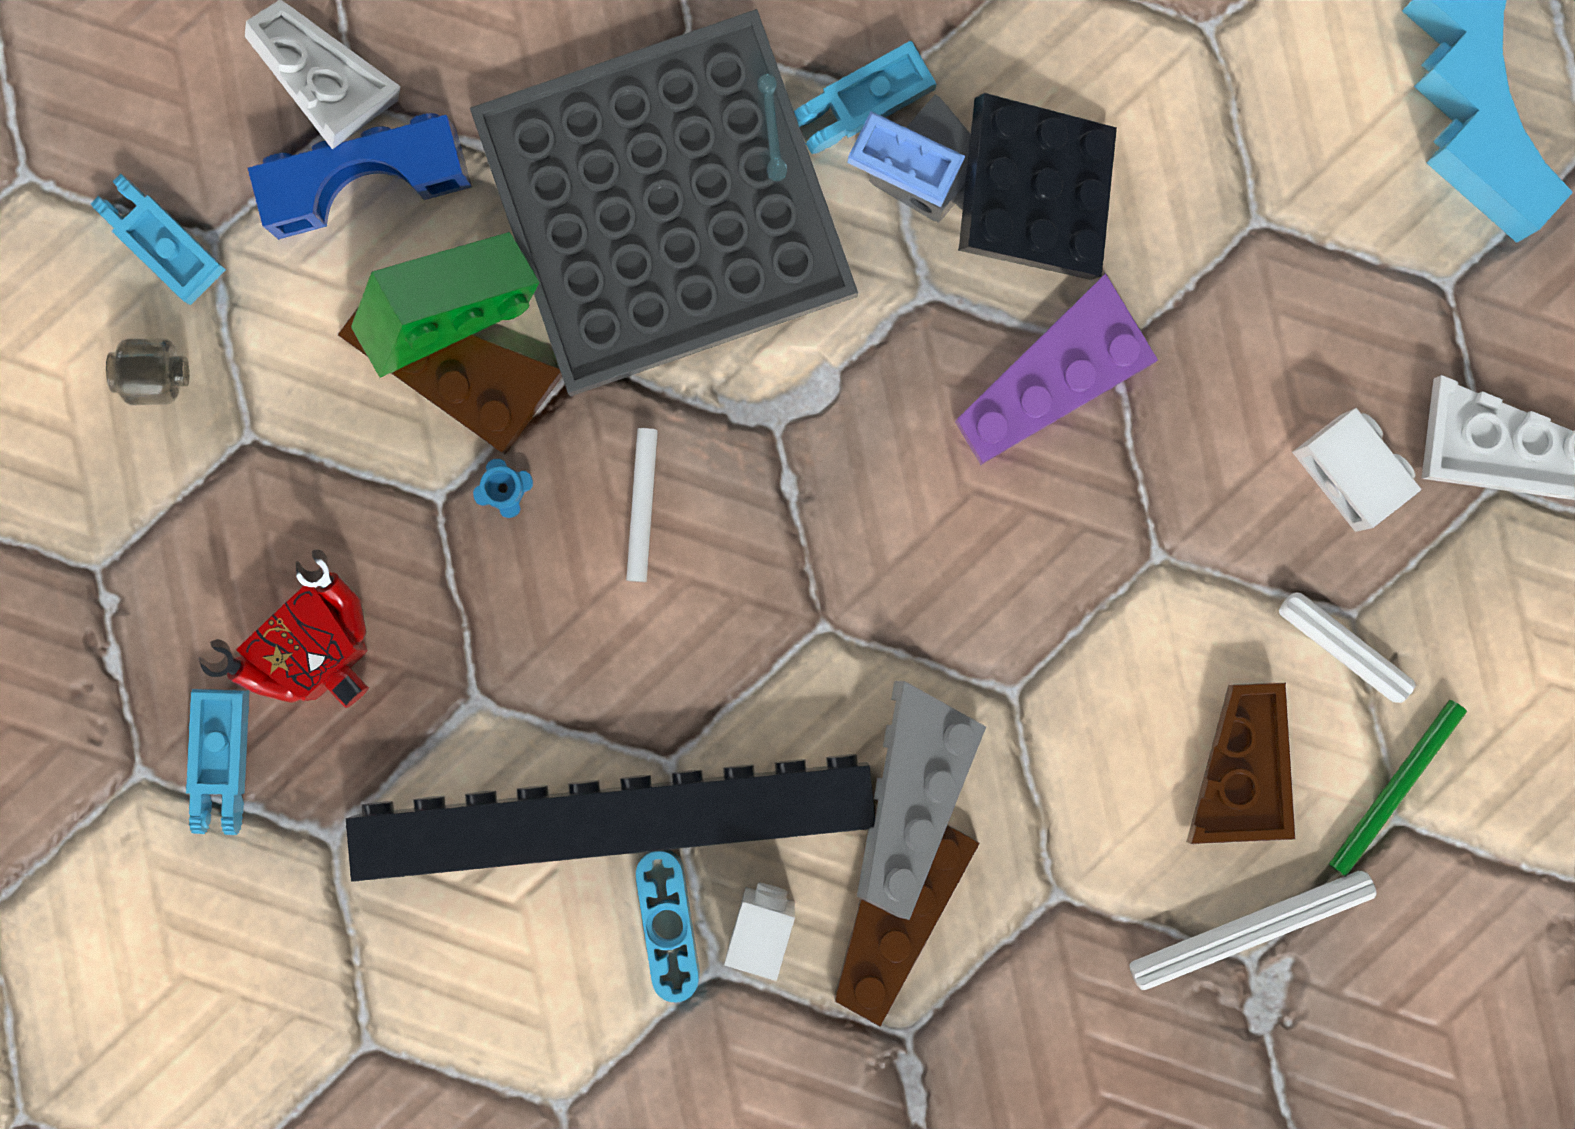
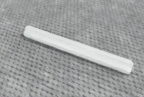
(1252, 930)

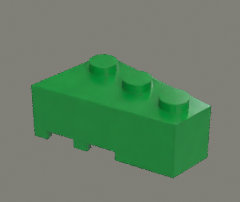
(441, 300)

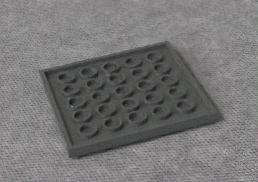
(655, 204)

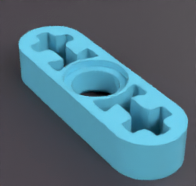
(686, 960)

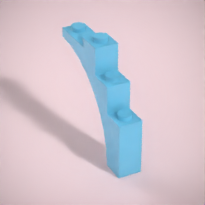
(1485, 145)

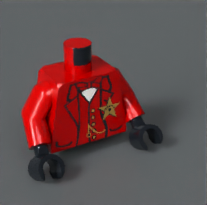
(303, 644)

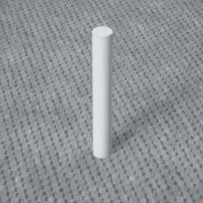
(641, 505)

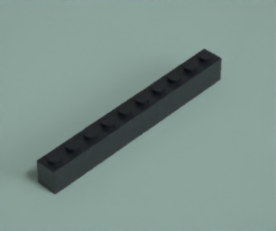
(610, 820)

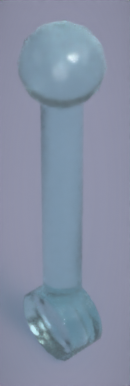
(776, 167)

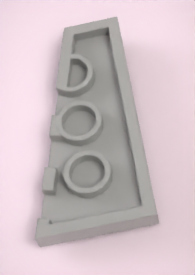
(920, 785)

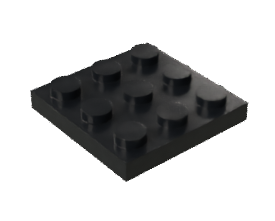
(1037, 187)

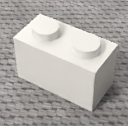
(1358, 469)
(761, 931)

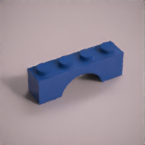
(299, 189)

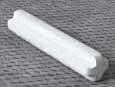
(1347, 647)

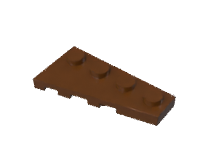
(478, 385)
(886, 946)

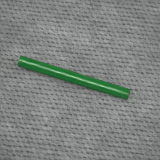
(1397, 788)

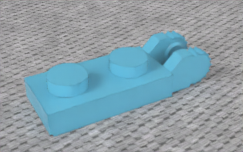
(876, 87)
(161, 242)
(217, 757)

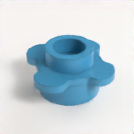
(488, 491)

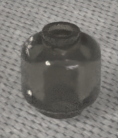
(146, 371)

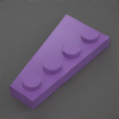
(1064, 369)

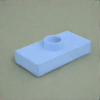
(905, 159)

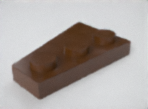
(1248, 770)

